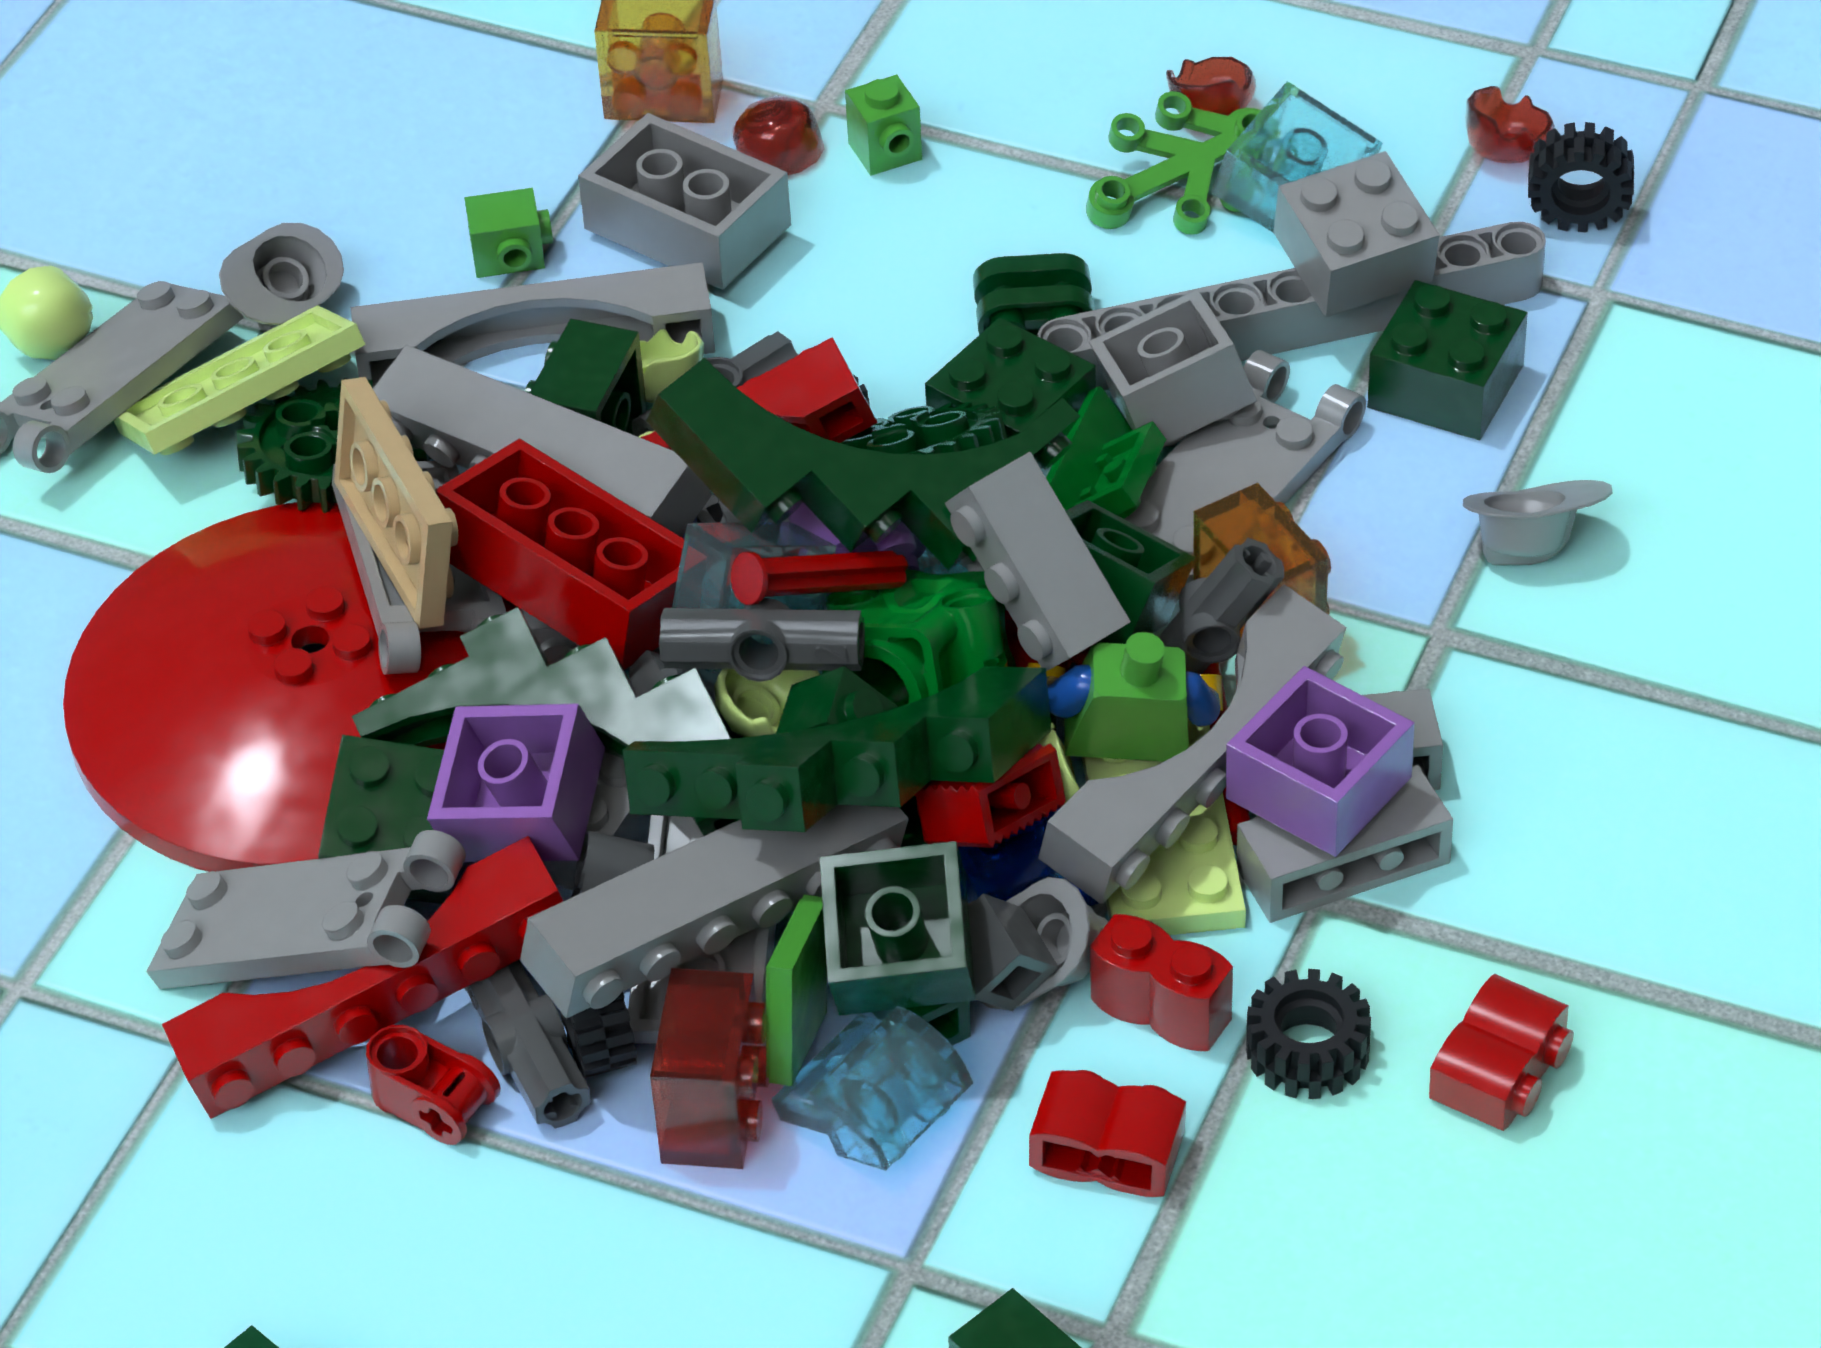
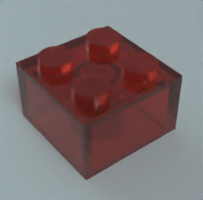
(709, 1068)

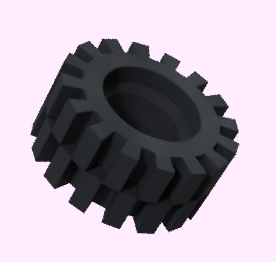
(1585, 152)
(601, 1038)
(1303, 1063)

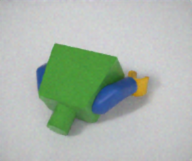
(1132, 700)

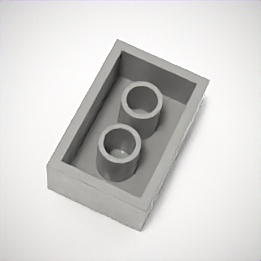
(685, 199)

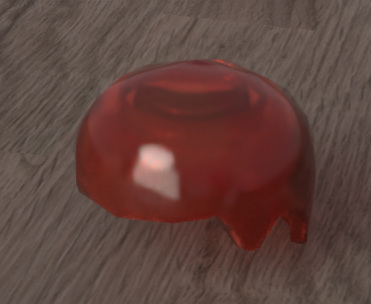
(1215, 84)
(1503, 129)
(779, 133)

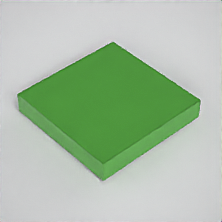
(795, 991)

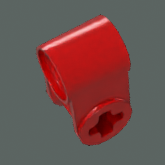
(427, 1082)

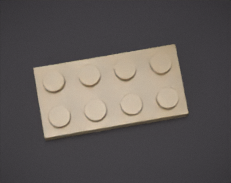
(394, 503)

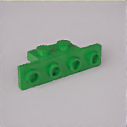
(1106, 458)

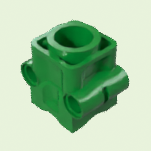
(927, 633)

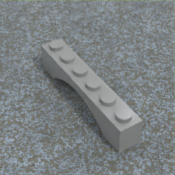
(499, 319)
(1117, 822)

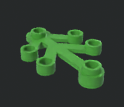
(1185, 159)

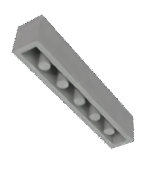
(469, 417)
(689, 904)

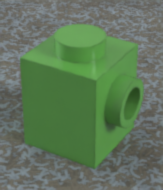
(883, 124)
(507, 232)

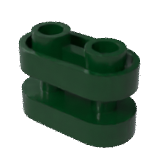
(1031, 289)

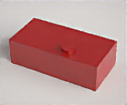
(563, 549)

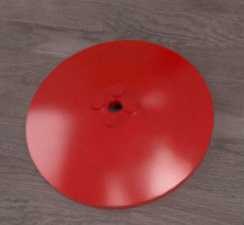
(203, 710)

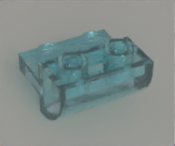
(876, 1087)

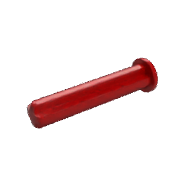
(813, 574)

